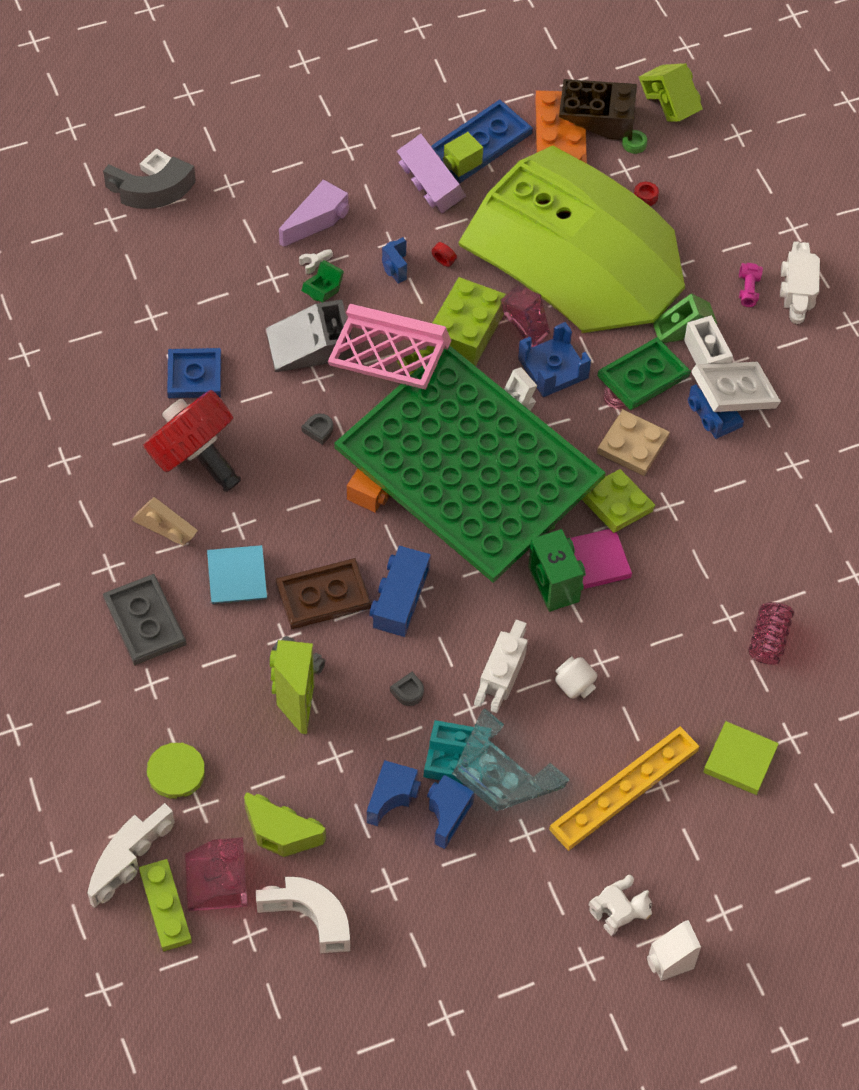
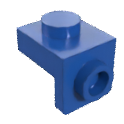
(393, 259)

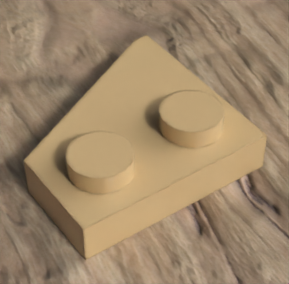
(165, 522)

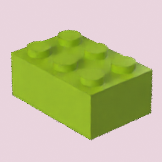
(470, 317)

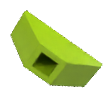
(281, 828)

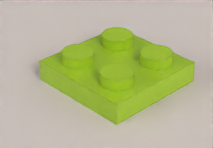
(618, 501)

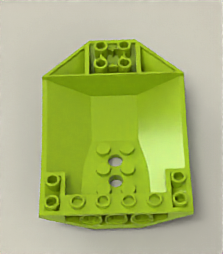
(599, 267)

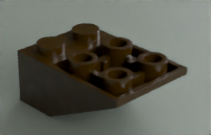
(600, 107)

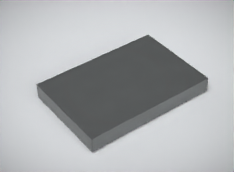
(144, 619)

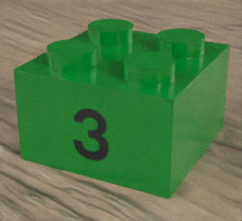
(556, 569)

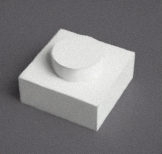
(154, 162)

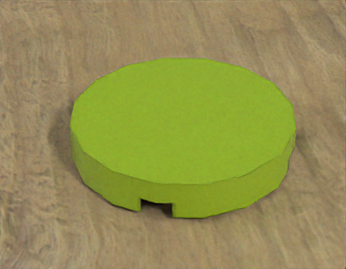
(175, 770)

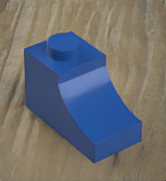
(393, 789)
(450, 804)

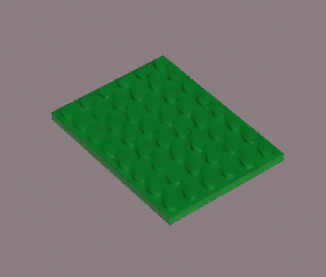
(470, 463)

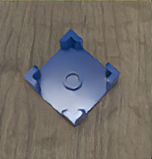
(555, 362)

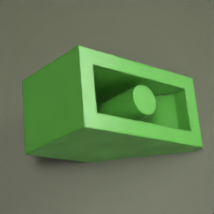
(673, 323)

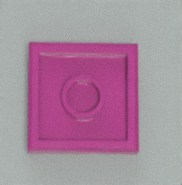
(601, 557)

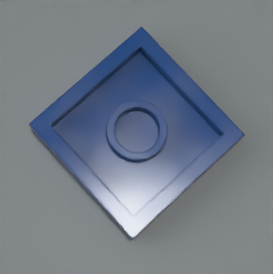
(193, 372)

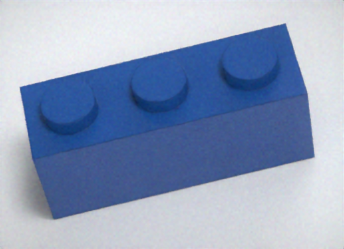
(400, 590)

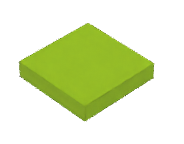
(740, 758)

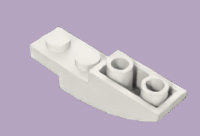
(119, 860)

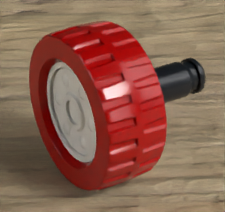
(192, 436)

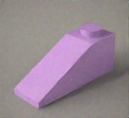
(316, 213)

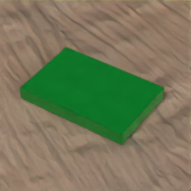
(644, 373)

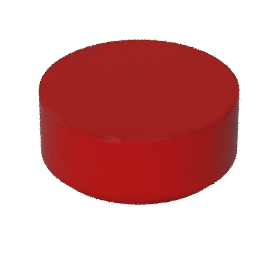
(647, 192)
(444, 254)

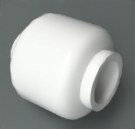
(576, 677)

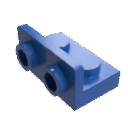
(716, 422)

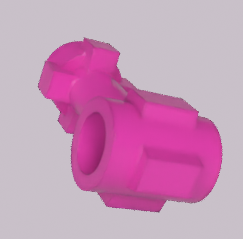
(750, 273)

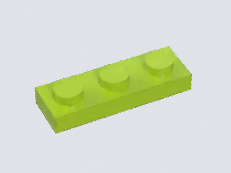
(165, 905)

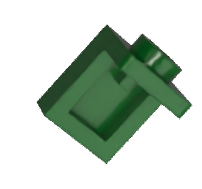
(324, 283)

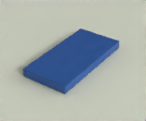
(495, 129)

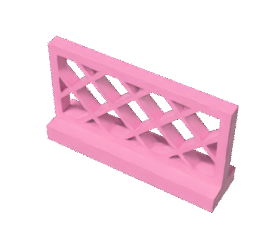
(400, 329)

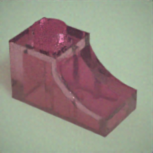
(526, 313)

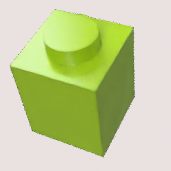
(463, 154)

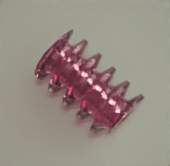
(770, 632)

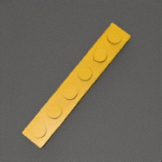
(624, 788)

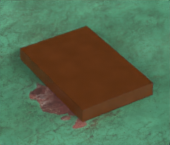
(323, 593)

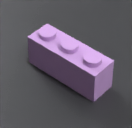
(430, 174)

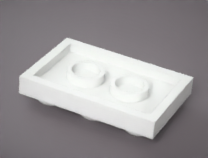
(735, 386)

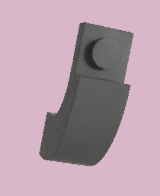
(152, 190)

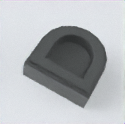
(318, 428)
(408, 690)

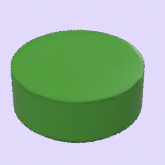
(637, 144)

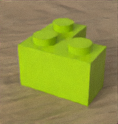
(674, 89)

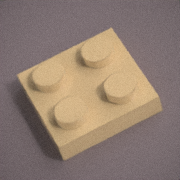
(633, 442)

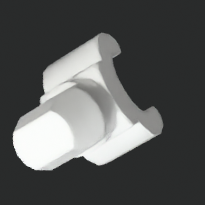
(314, 260)

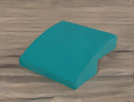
(445, 749)

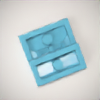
(237, 574)

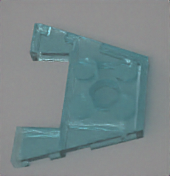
(495, 775)

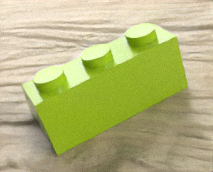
(293, 681)

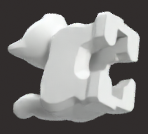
(618, 907)

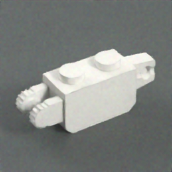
(800, 282)
(503, 666)

